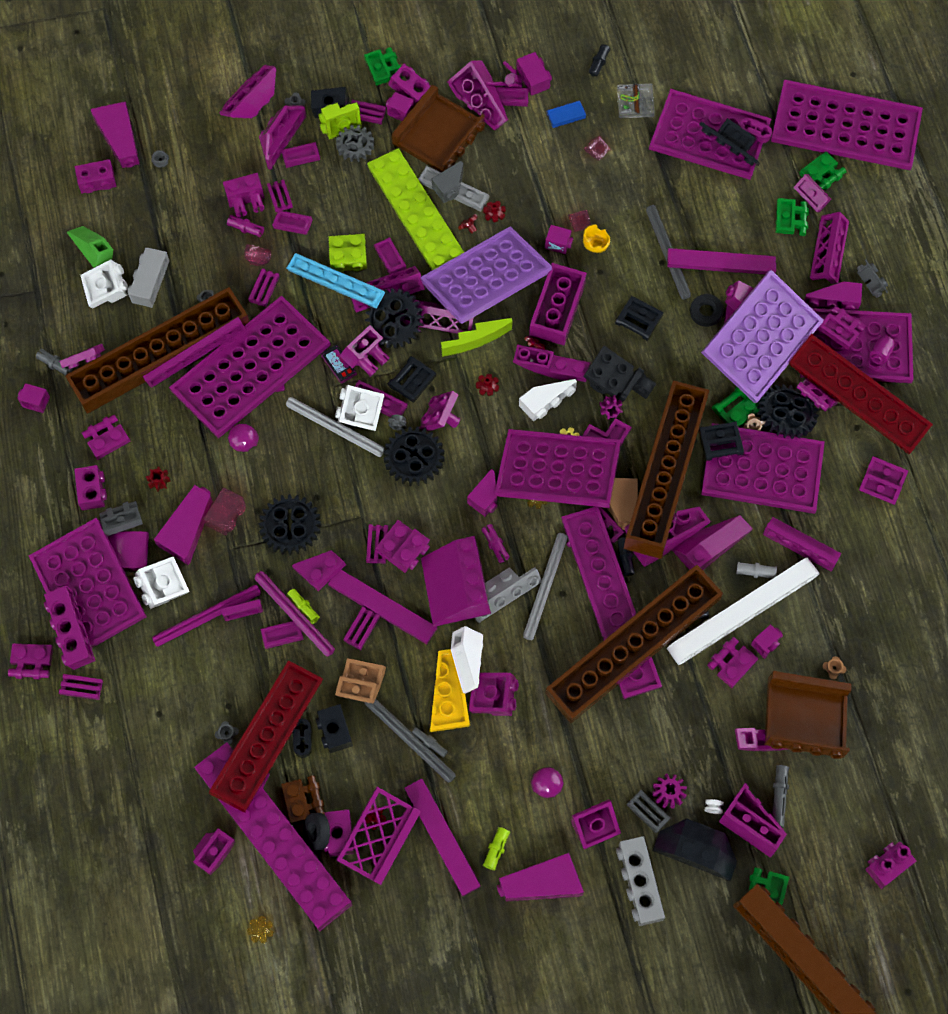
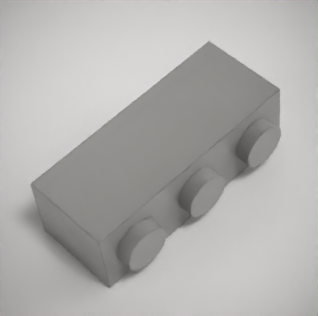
(148, 277)

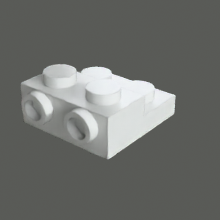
(104, 284)
(359, 407)
(160, 582)

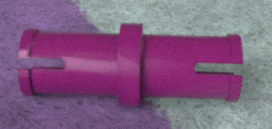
(245, 226)
(495, 543)

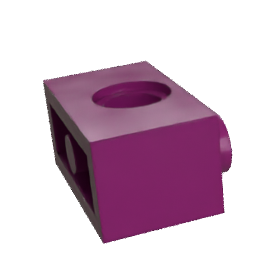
(339, 820)

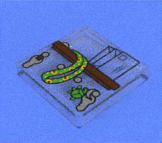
(635, 100)

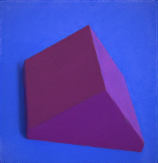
(595, 824)

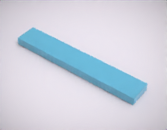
(335, 280)

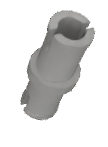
(756, 570)

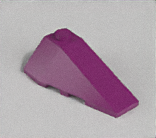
(683, 526)

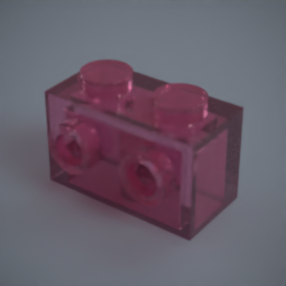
(225, 511)

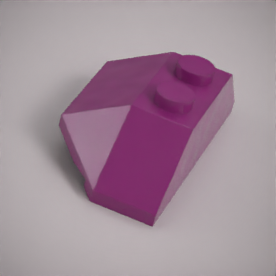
(252, 94)
(280, 132)

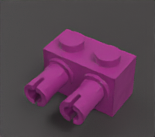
(243, 191)
(358, 350)
(891, 864)

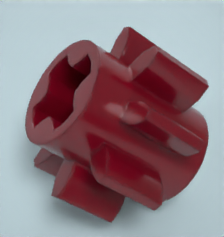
(154, 482)

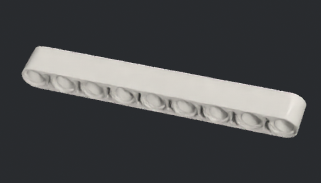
(742, 611)

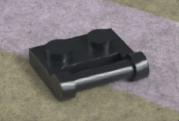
(642, 313)
(416, 382)
(719, 435)

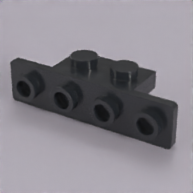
(734, 137)

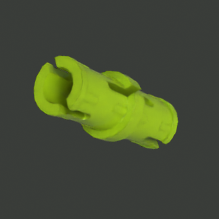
(303, 606)
(496, 848)

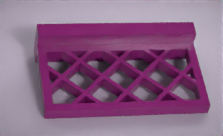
(393, 845)

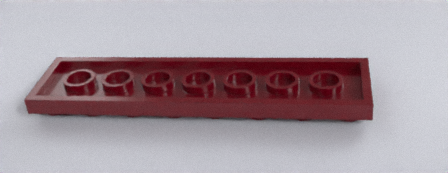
(860, 394)
(265, 736)

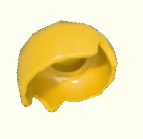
(595, 239)

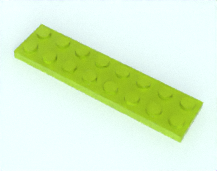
(415, 209)

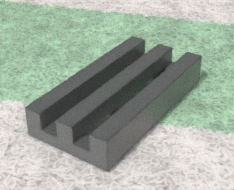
(666, 818)

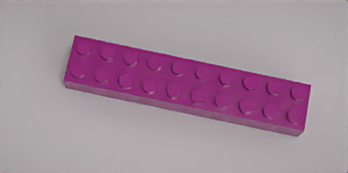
(282, 849)

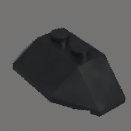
(697, 847)

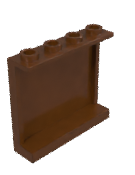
(437, 130)
(807, 714)

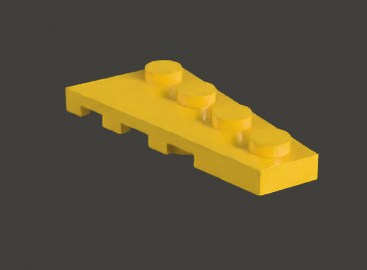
(449, 701)

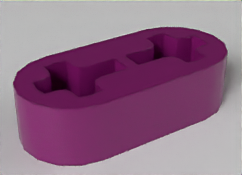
(756, 129)

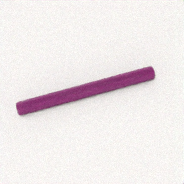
(295, 614)
(205, 616)

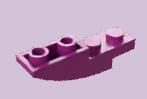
(550, 365)

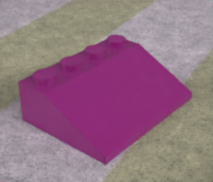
(455, 582)

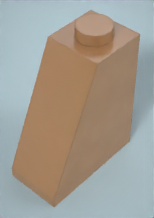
(623, 500)

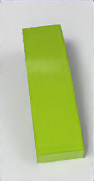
(483, 334)

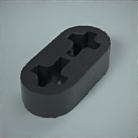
(307, 739)

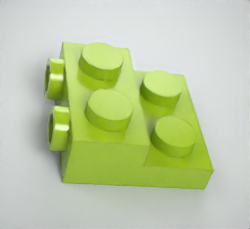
(335, 119)
(347, 252)

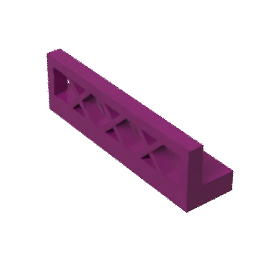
(835, 247)
(406, 279)
(439, 310)
(801, 544)

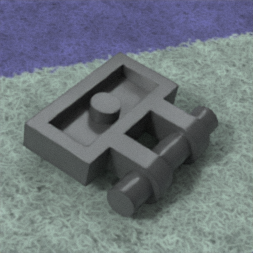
(120, 518)

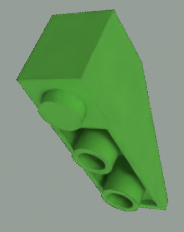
(92, 245)

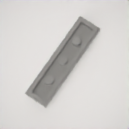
(467, 195)

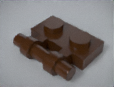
(296, 800)

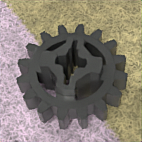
(355, 142)

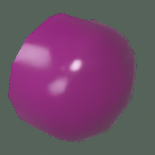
(243, 437)
(547, 782)

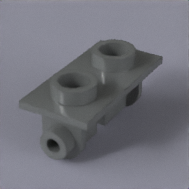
(877, 284)

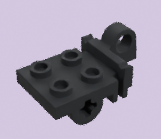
(615, 376)

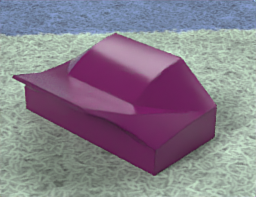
(212, 850)

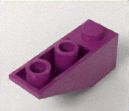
(843, 295)

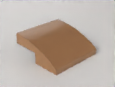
(360, 681)

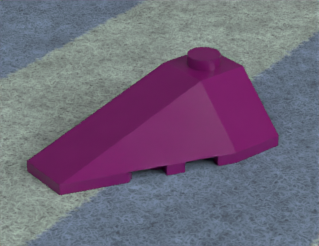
(472, 88)
(711, 542)

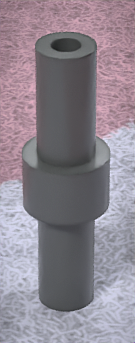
(430, 742)

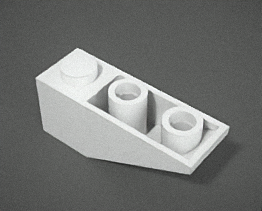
(542, 398)
(466, 653)

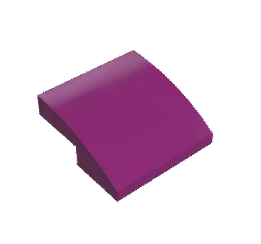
(883, 480)
(131, 549)

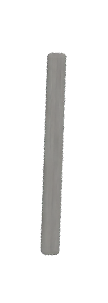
(335, 426)
(545, 586)

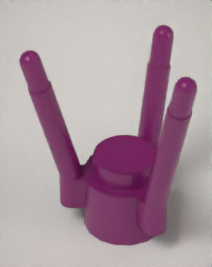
(512, 79)

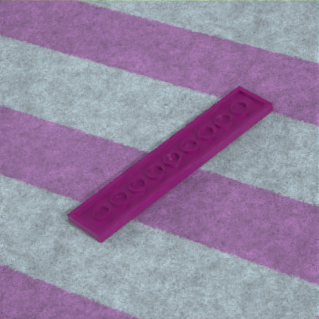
(606, 588)

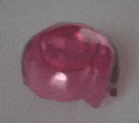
(256, 255)

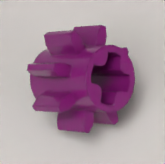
(611, 407)

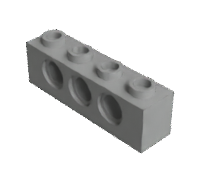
(637, 848)

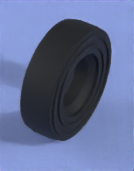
(706, 299)
(318, 840)

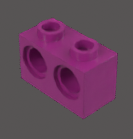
(407, 87)
(86, 488)

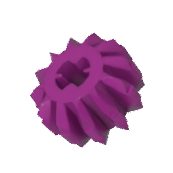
(668, 798)

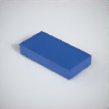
(566, 114)

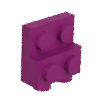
(403, 546)
(494, 694)

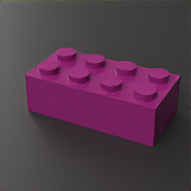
(558, 304)

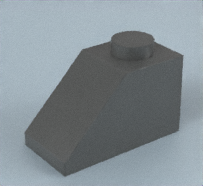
(448, 182)

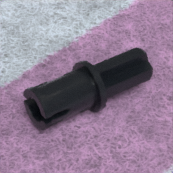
(599, 60)
(626, 558)

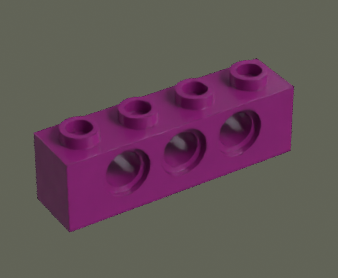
(83, 652)

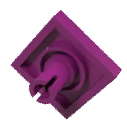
(440, 412)

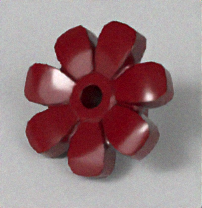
(494, 211)
(469, 224)
(534, 342)
(487, 384)
(371, 818)

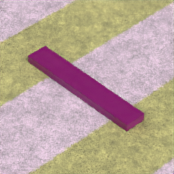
(720, 261)
(194, 352)
(383, 606)
(442, 837)

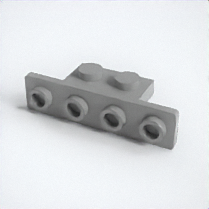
(508, 587)

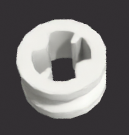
(714, 806)

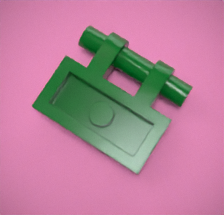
(377, 65)
(822, 166)
(786, 216)
(775, 884)

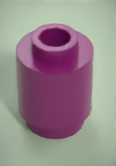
(882, 350)

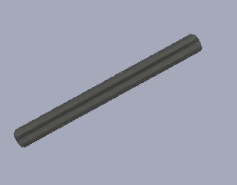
(664, 242)
(412, 741)

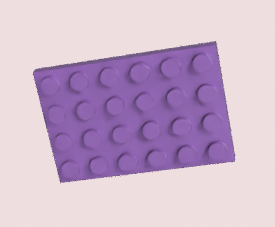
(486, 274)
(762, 336)

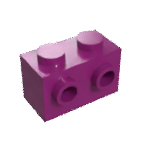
(95, 176)

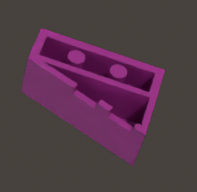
(753, 823)

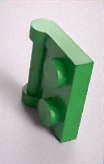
(739, 412)

